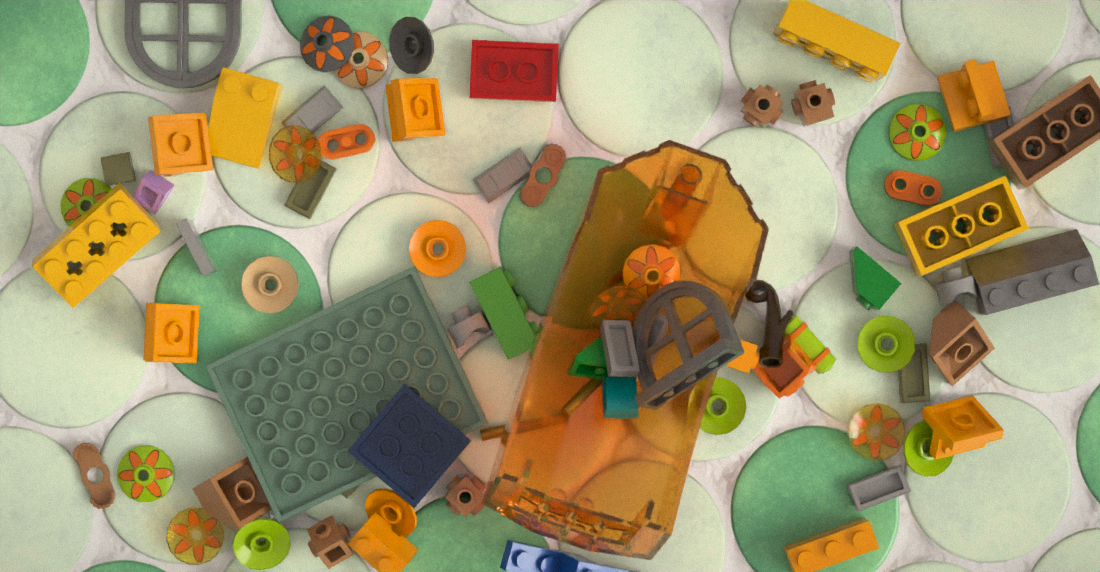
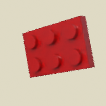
(514, 71)

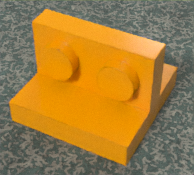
(973, 95)
(414, 108)
(180, 144)
(171, 333)
(960, 426)

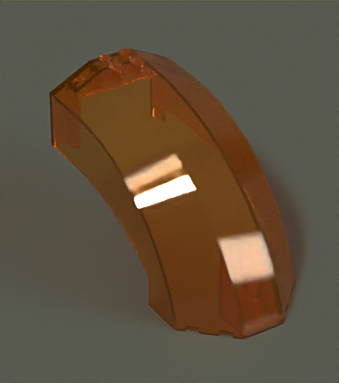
(615, 479)

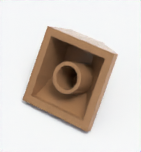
(957, 342)
(233, 495)

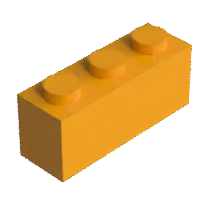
(831, 546)

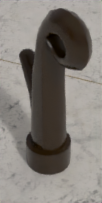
(771, 351)

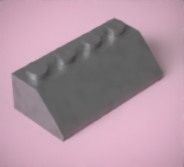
(1031, 272)

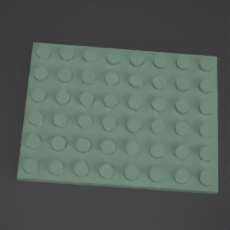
(325, 379)

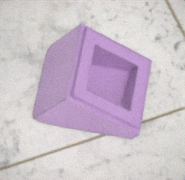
(152, 191)

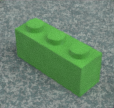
(505, 311)

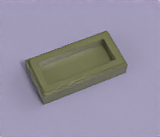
(308, 194)
(915, 377)

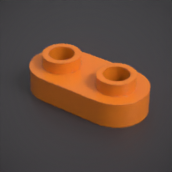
(347, 141)
(913, 188)

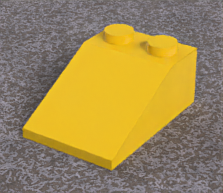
(242, 116)

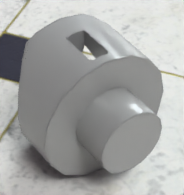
(954, 284)
(467, 323)

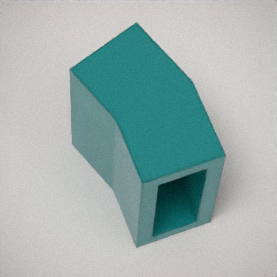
(619, 397)

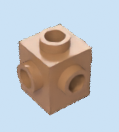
(824, 101)
(754, 114)
(474, 487)
(327, 536)

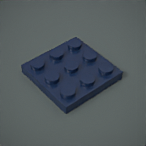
(409, 445)

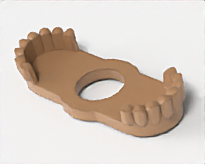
(533, 191)
(88, 457)

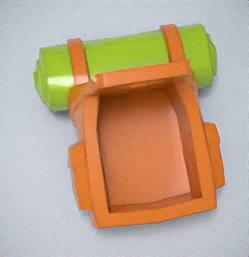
(801, 356)

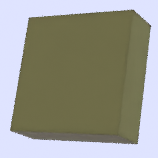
(118, 169)

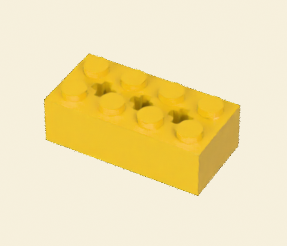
(836, 39)
(96, 226)
(977, 234)

